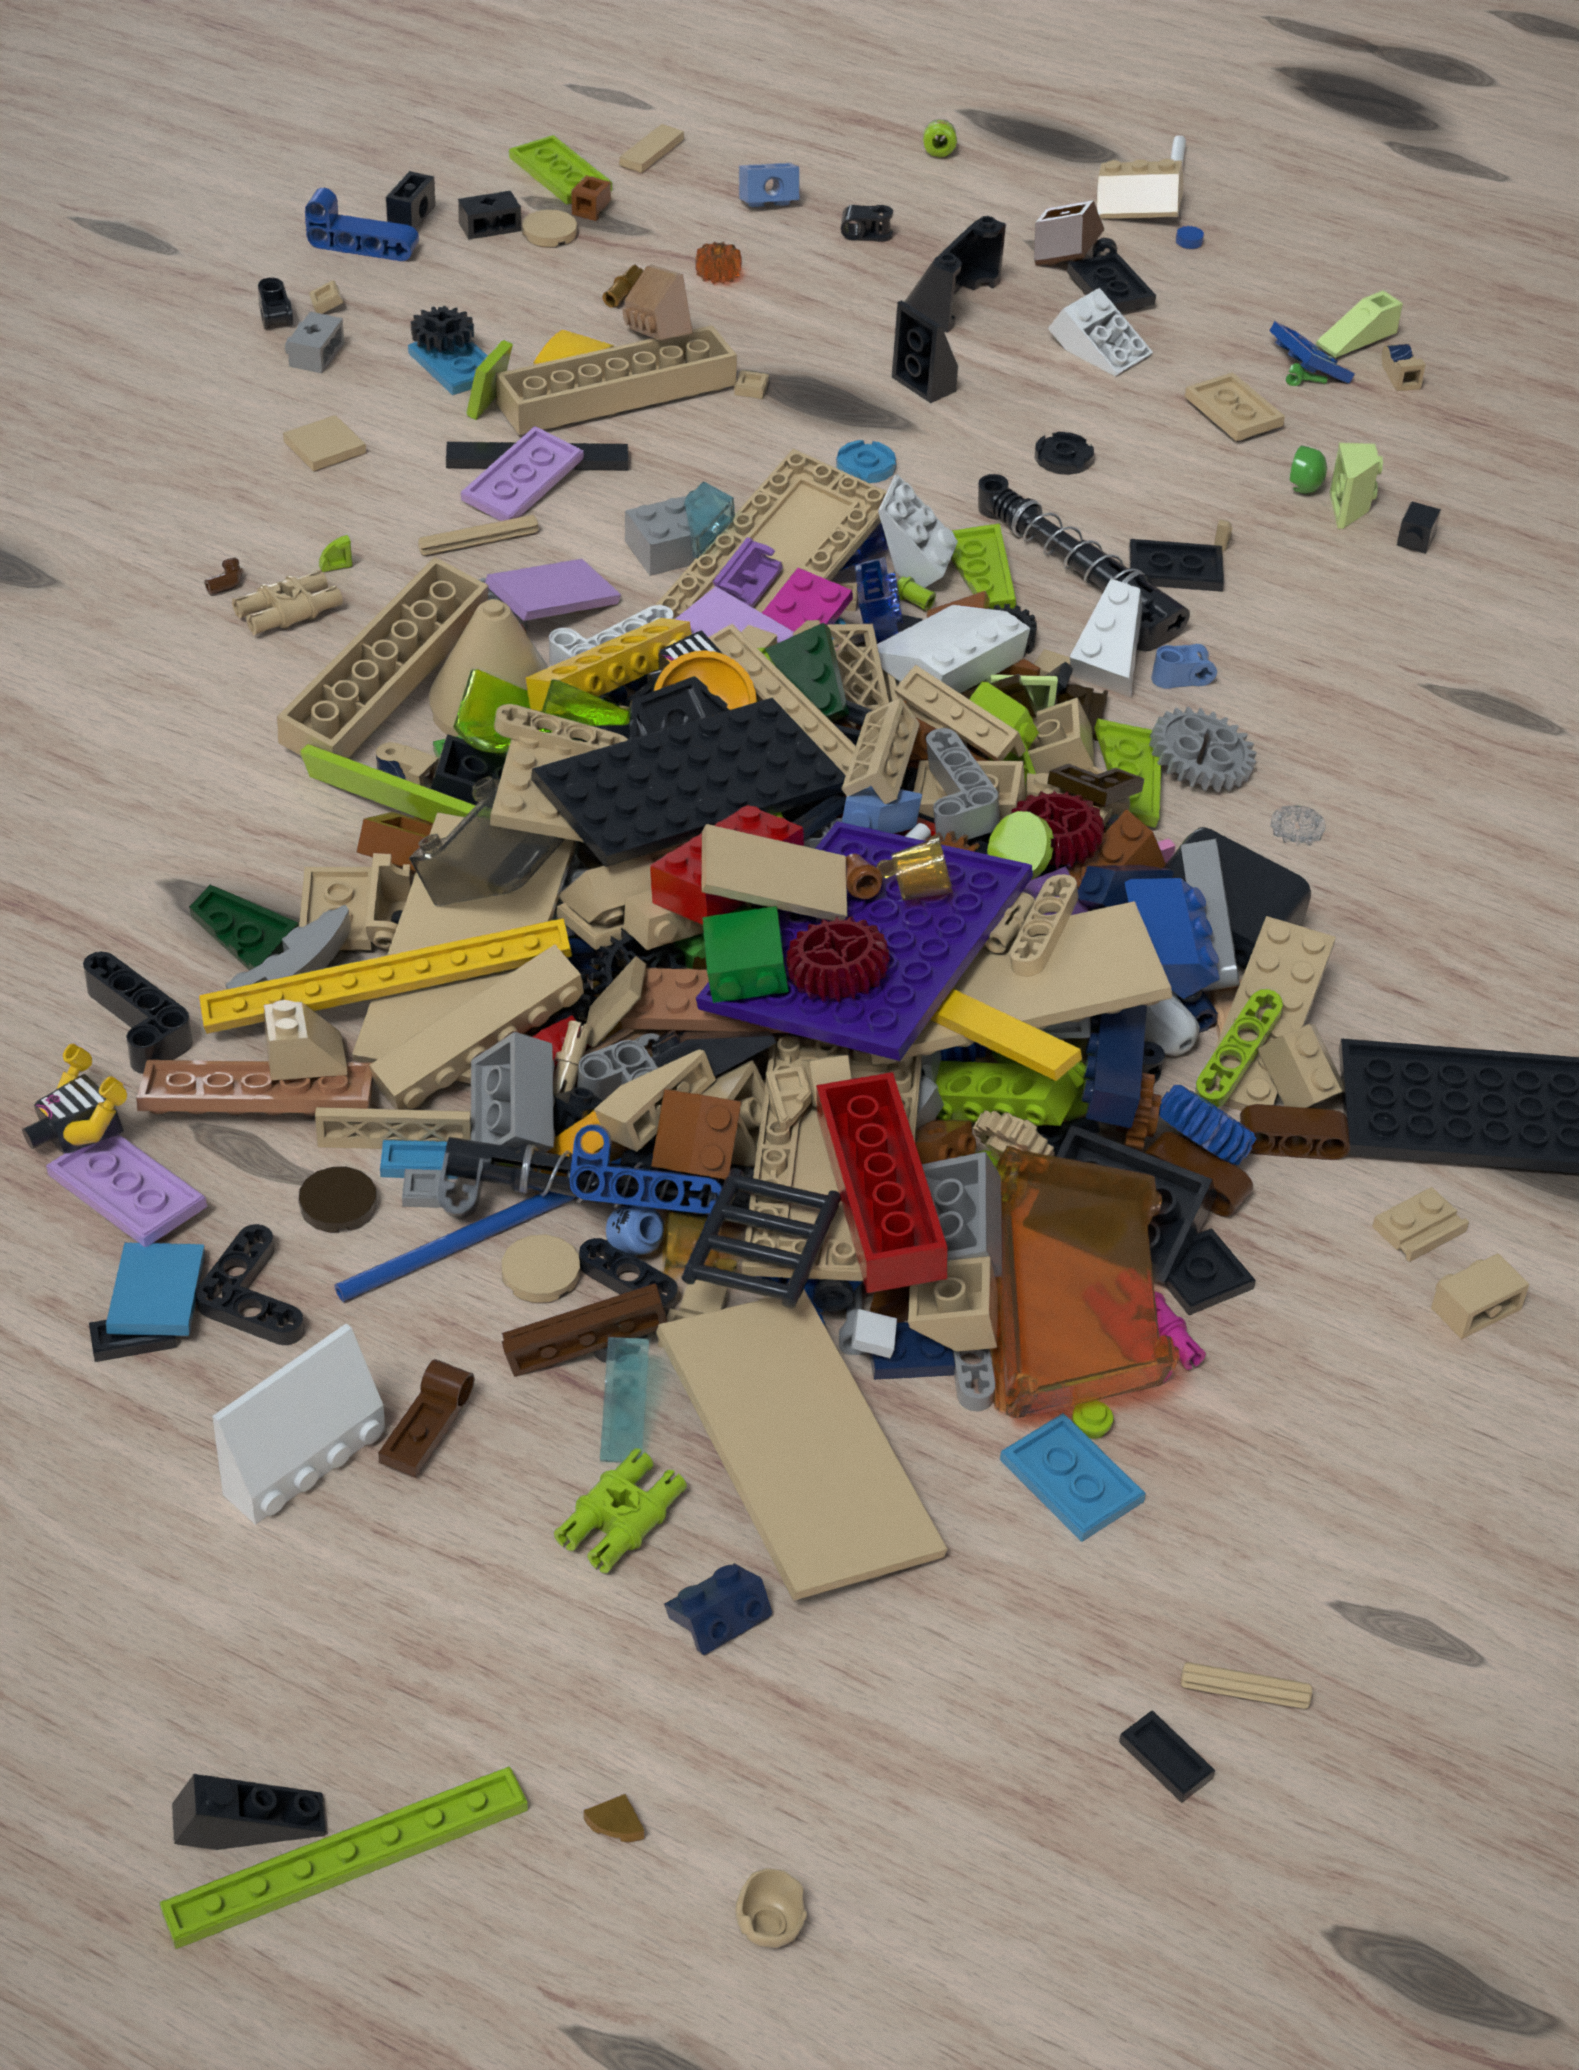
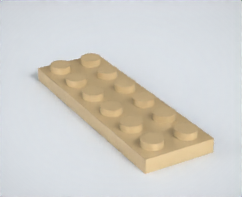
(1291, 964)

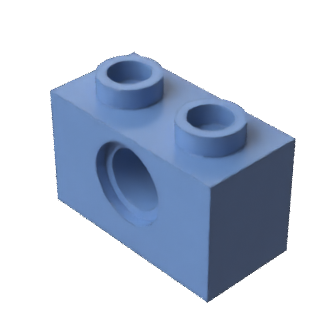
(754, 178)

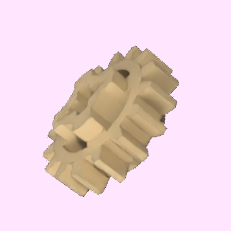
(1008, 1130)

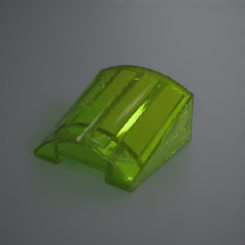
(487, 693)

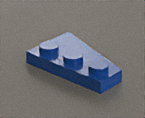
(1308, 353)

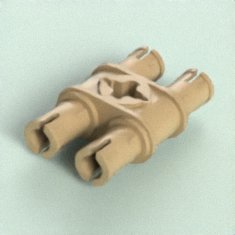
(287, 602)

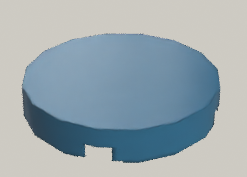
(866, 461)

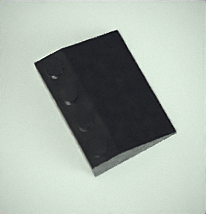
(1184, 1195)

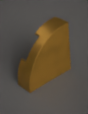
(615, 1819)

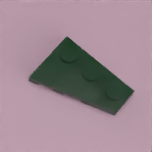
(813, 668)
(241, 926)

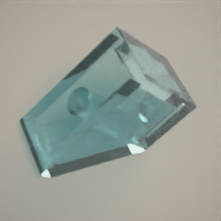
(707, 516)

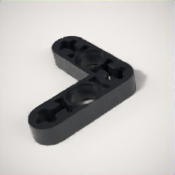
(618, 1262)
(237, 1295)

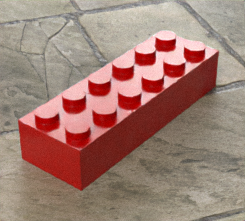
(881, 1183)

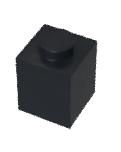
(1418, 527)

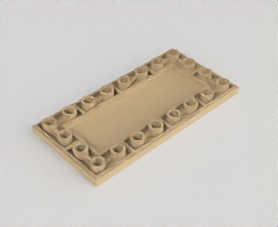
(804, 513)
(422, 924)
(1095, 969)
(801, 1160)
(800, 1445)

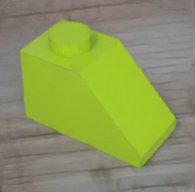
(1006, 710)

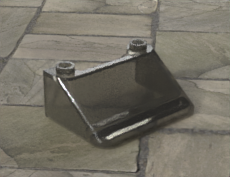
(479, 857)

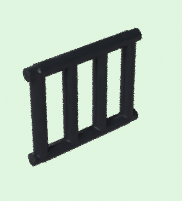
(801, 1263)

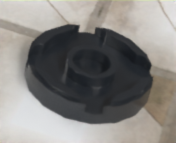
(1064, 453)

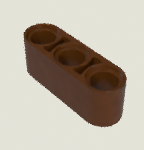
(1297, 1131)
(1229, 1181)

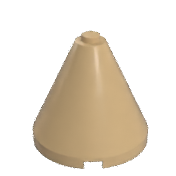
(489, 643)

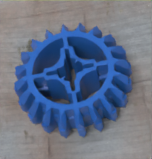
(1206, 1124)

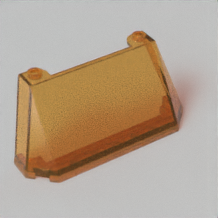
(1075, 1285)

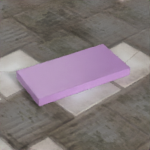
(522, 475)
(552, 589)
(720, 609)
(127, 1188)

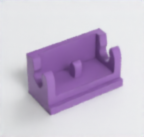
(749, 572)

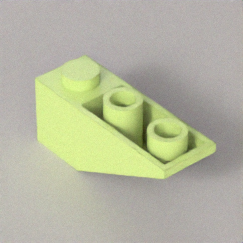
(1364, 324)

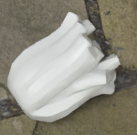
(1171, 1026)

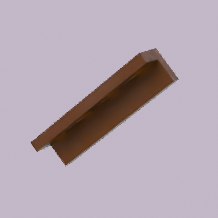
(583, 1330)

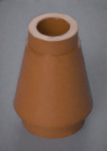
(862, 877)

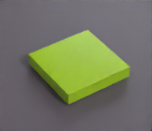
(484, 381)

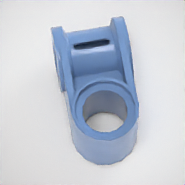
(1180, 664)

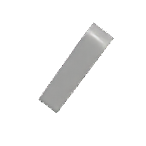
(1204, 871)

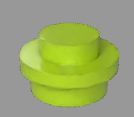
(1093, 1418)

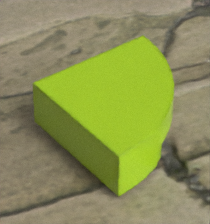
(336, 555)

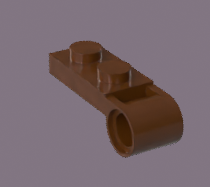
(428, 1419)

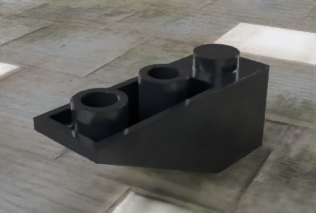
(240, 1813)

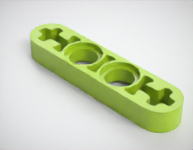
(1237, 1047)

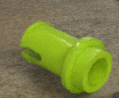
(915, 593)

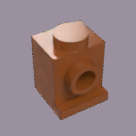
(590, 197)

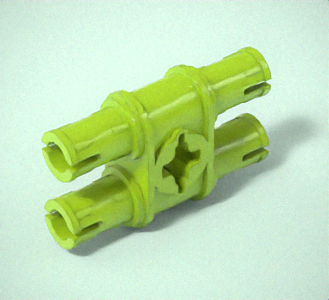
(620, 1510)

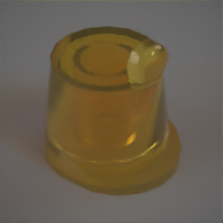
(919, 870)
(679, 1240)

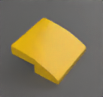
(568, 344)

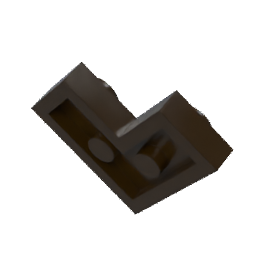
(1099, 788)

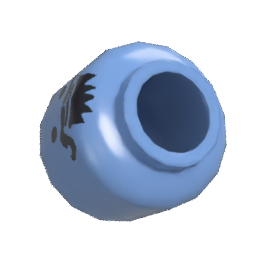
(635, 1229)

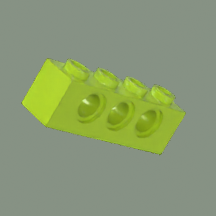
(1002, 1087)

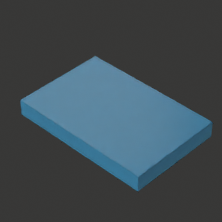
(451, 369)
(156, 1289)
(1072, 1477)

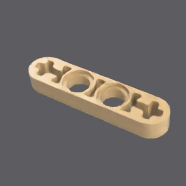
(512, 723)
(1039, 924)

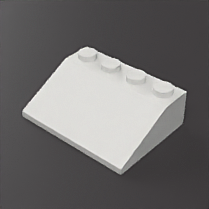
(957, 646)
(297, 1426)

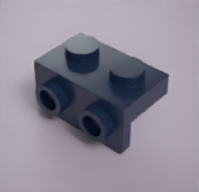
(720, 1607)

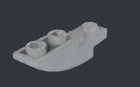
(304, 949)

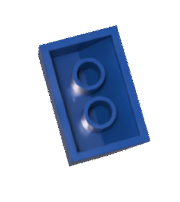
(1178, 931)

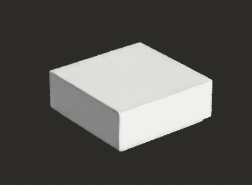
(874, 1333)

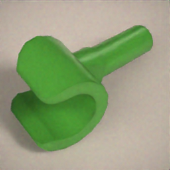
(1294, 380)

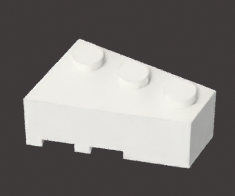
(1110, 640)

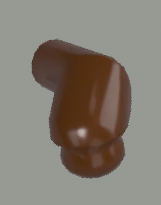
(228, 579)

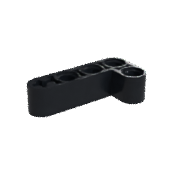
(156, 1021)

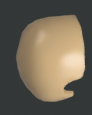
(770, 1908)

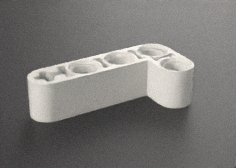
(567, 643)

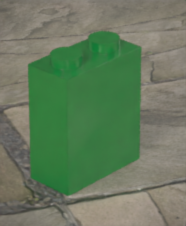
(744, 954)

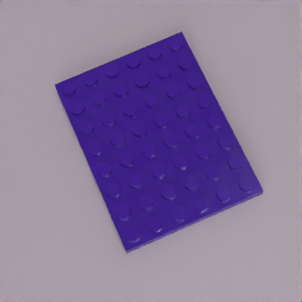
(926, 939)

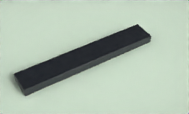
(483, 454)

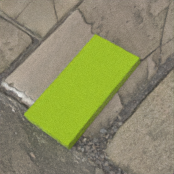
(554, 165)

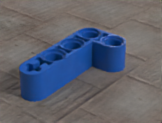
(353, 234)
(647, 1179)

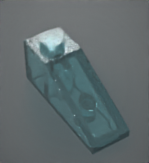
(624, 1398)

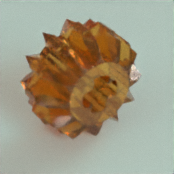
(718, 262)

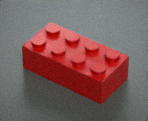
(678, 875)

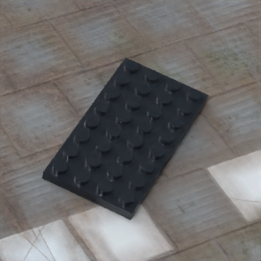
(691, 775)
(1461, 1105)

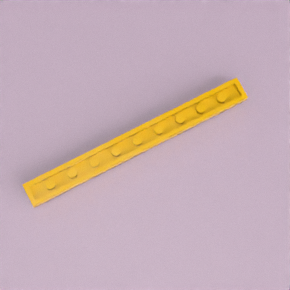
(385, 974)

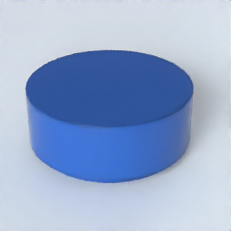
(1189, 237)

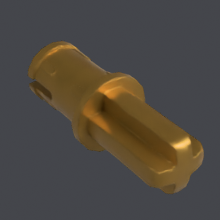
(622, 286)

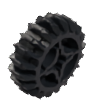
(617, 950)

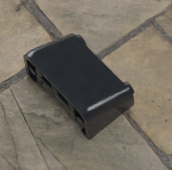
(966, 262)
(1253, 890)

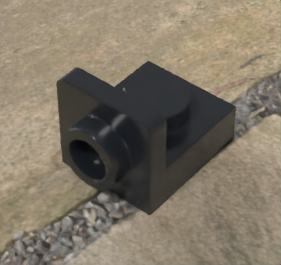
(572, 1107)

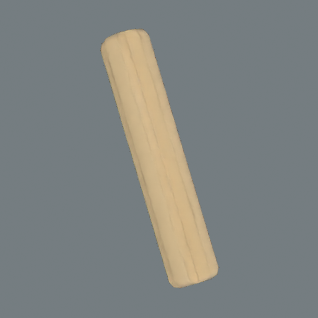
(1246, 1685)

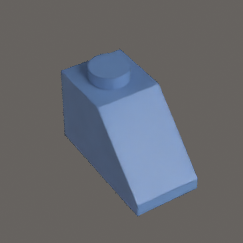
(869, 811)

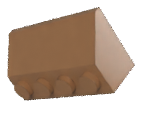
(658, 304)

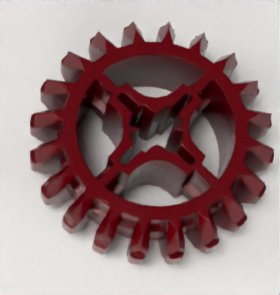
(1073, 822)
(838, 959)

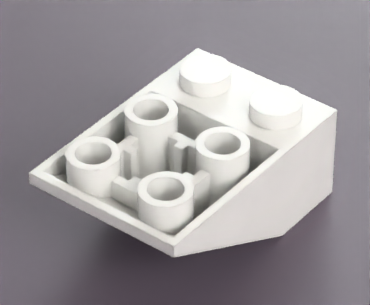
(1099, 334)
(914, 535)

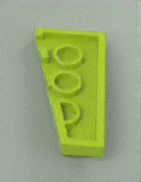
(984, 563)
(1129, 750)

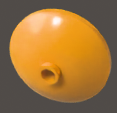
(717, 671)

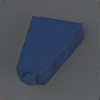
(1105, 885)

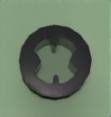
(1103, 243)

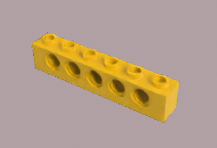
(610, 663)

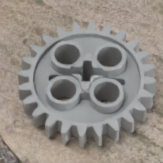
(1225, 760)

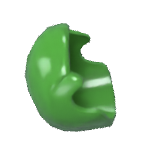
(1308, 469)

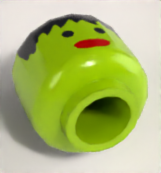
(939, 147)

